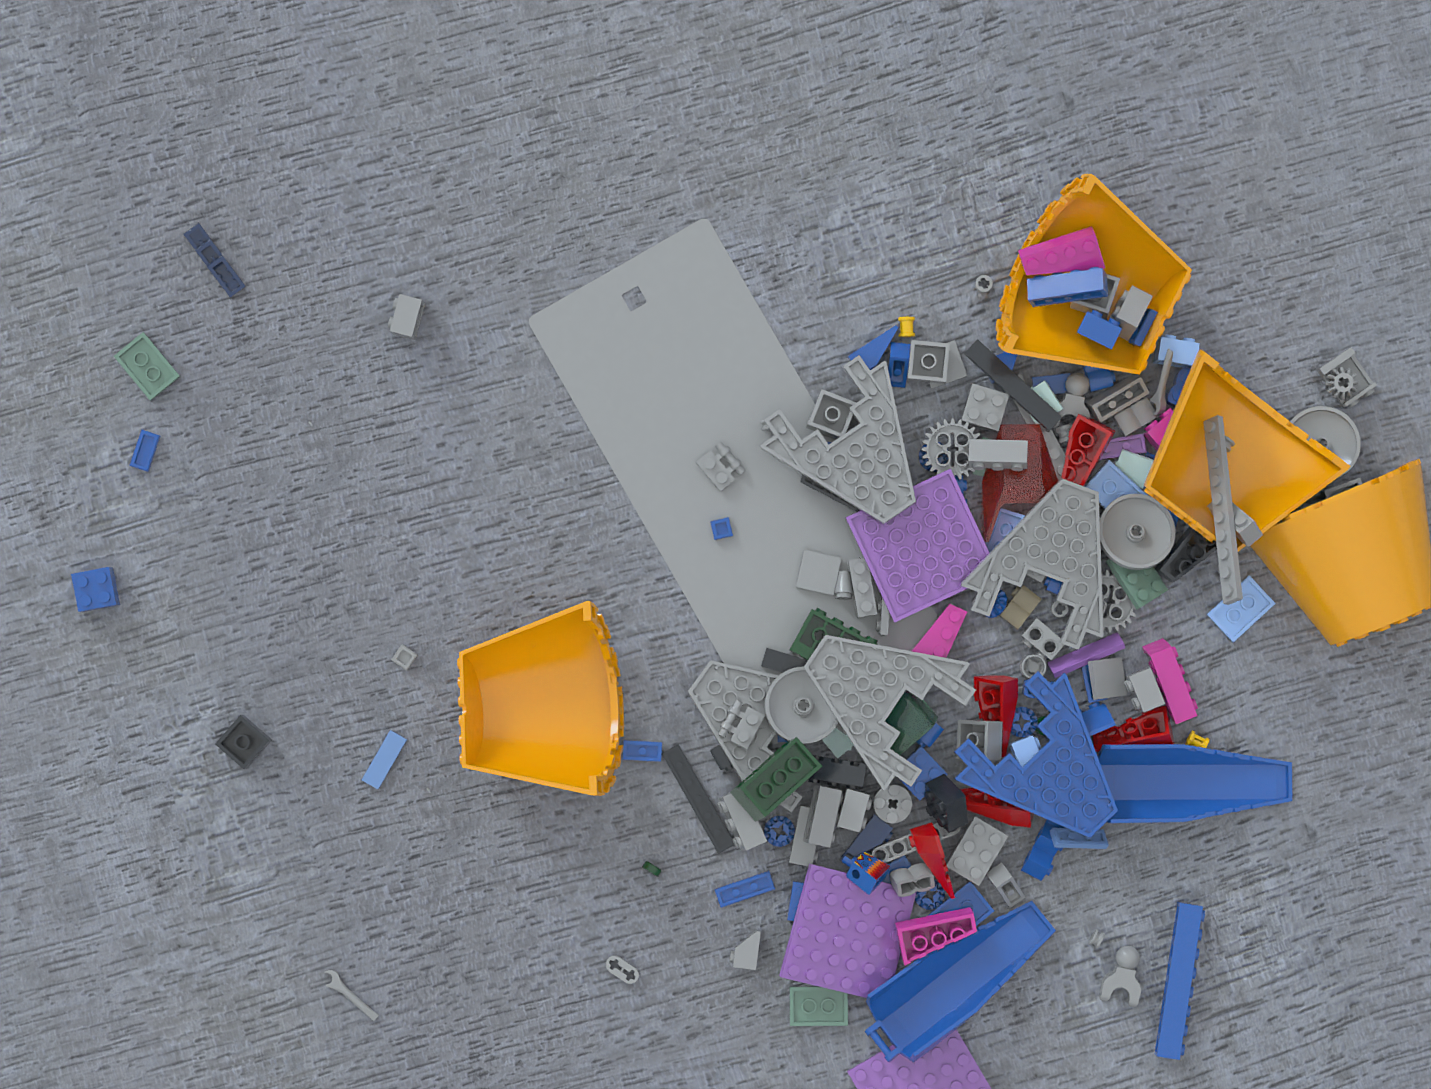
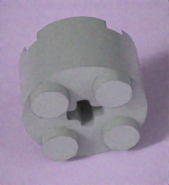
(891, 814)

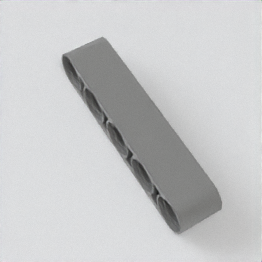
(904, 840)

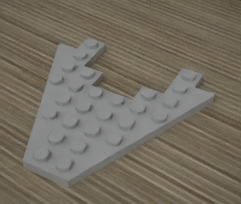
(865, 463)
(1057, 541)
(864, 685)
(713, 695)

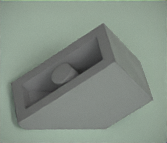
(1005, 885)
(746, 952)

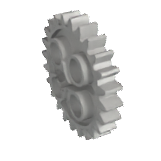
(934, 449)
(1124, 605)

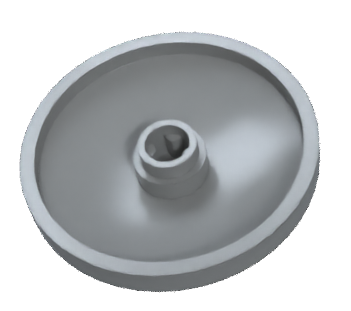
(1332, 430)
(1136, 531)
(798, 708)

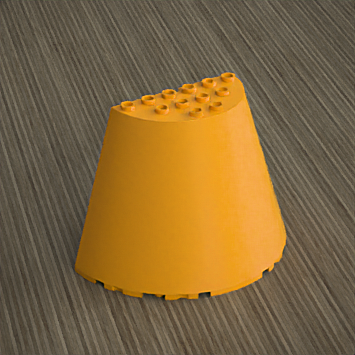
(1128, 252)
(1269, 465)
(1356, 556)
(545, 703)

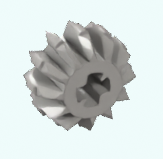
(1342, 375)

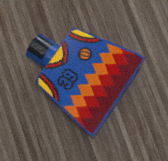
(866, 871)

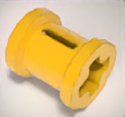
(906, 326)
(1196, 740)

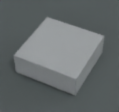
(404, 657)

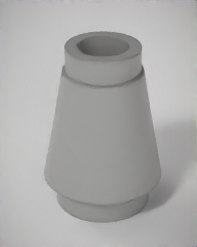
(844, 586)

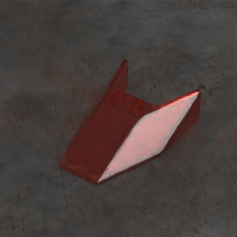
(1017, 486)

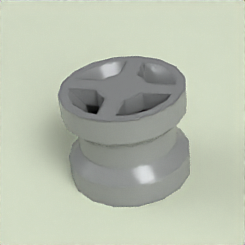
(1063, 432)

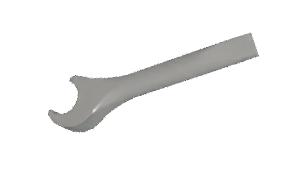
(1159, 396)
(338, 985)

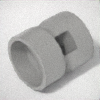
(1031, 664)

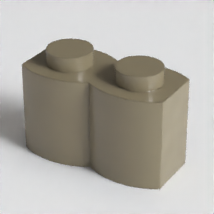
(1020, 606)

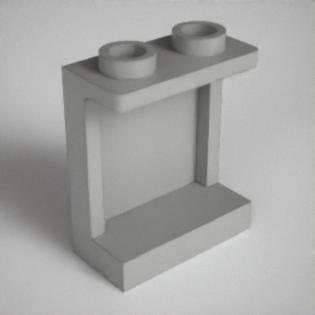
(1348, 360)

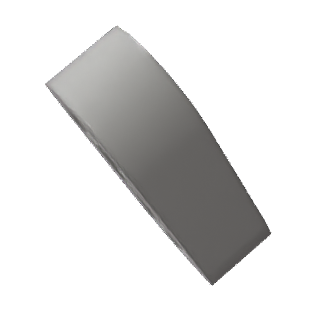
(619, 973)

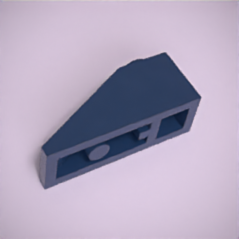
(873, 835)

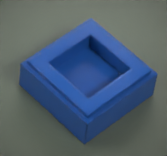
(721, 528)

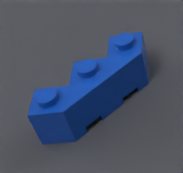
(1042, 853)

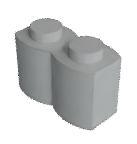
(1135, 416)
(913, 879)

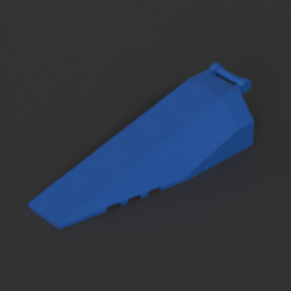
(1189, 782)
(953, 983)

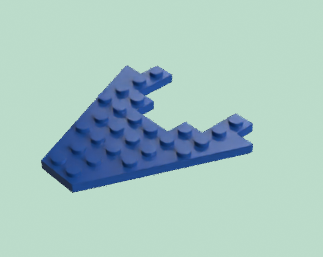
(1061, 779)

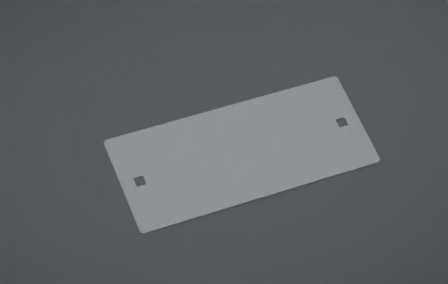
(661, 395)

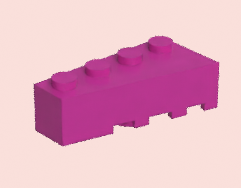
(1063, 254)
(942, 633)
(1171, 681)
(933, 932)

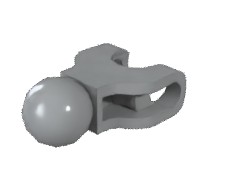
(1073, 399)
(1123, 976)

